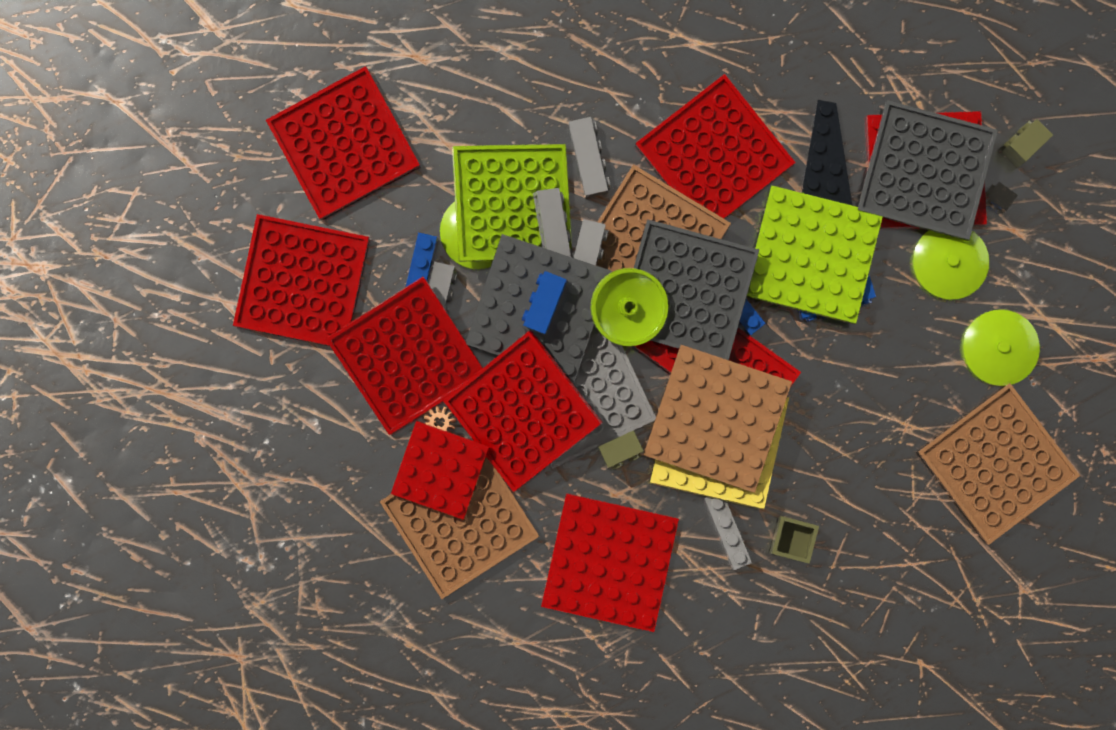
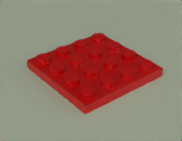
(440, 470)

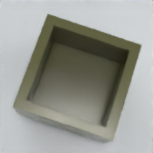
(1030, 139)
(620, 449)
(794, 539)

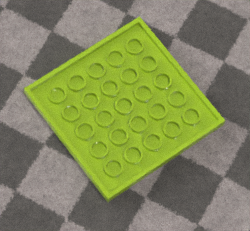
(496, 194)
(814, 254)

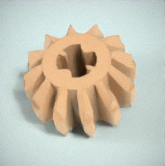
(441, 415)

